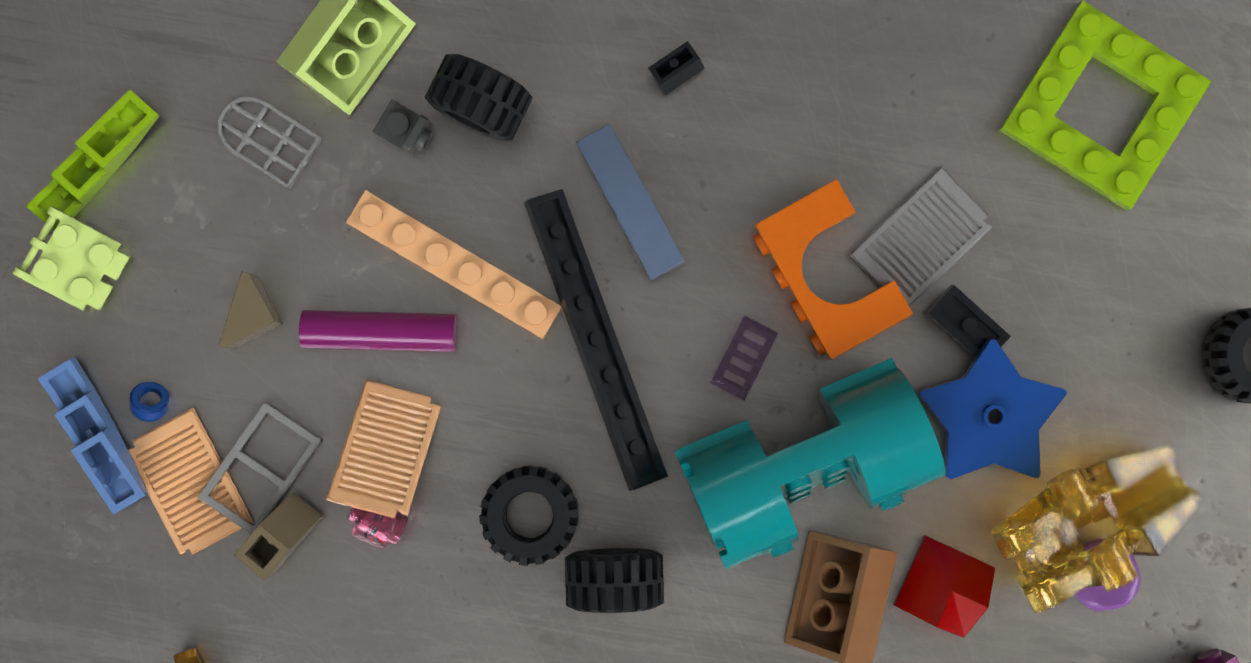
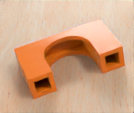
(835, 325)

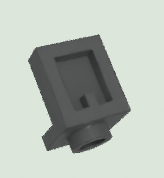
(404, 128)

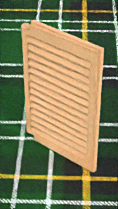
(384, 450)
(175, 468)

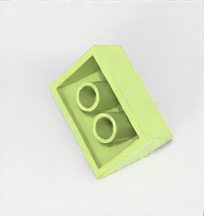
(345, 48)

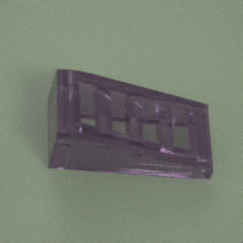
(729, 386)

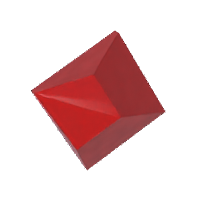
(946, 587)

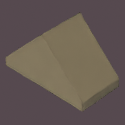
(249, 313)

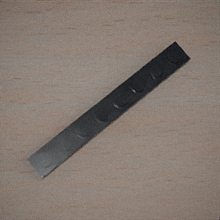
(595, 339)

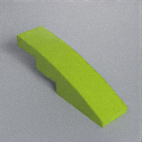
(96, 159)

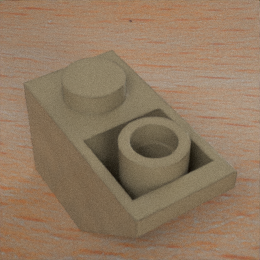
(278, 536)

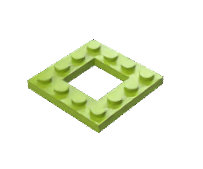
(1172, 83)

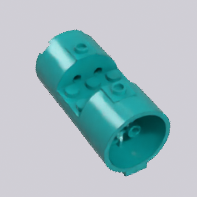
(874, 435)

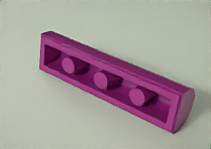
(378, 331)

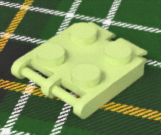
(73, 261)

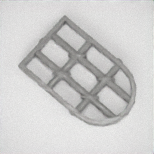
(272, 153)

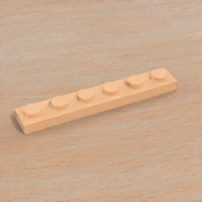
(454, 264)

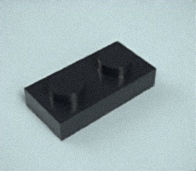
(965, 321)

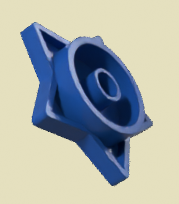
(964, 409)

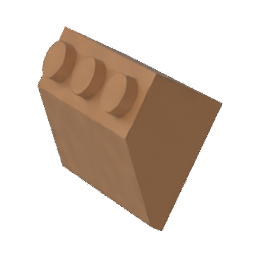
(840, 598)

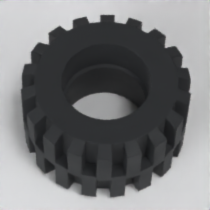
(478, 97)
(1226, 355)
(505, 539)
(614, 580)

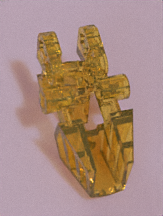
(1139, 494)

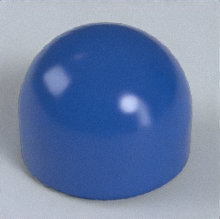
(144, 412)

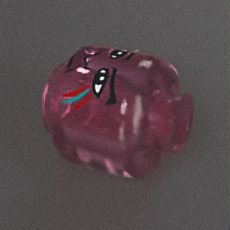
(376, 528)

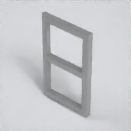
(236, 452)

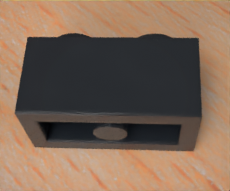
(676, 68)

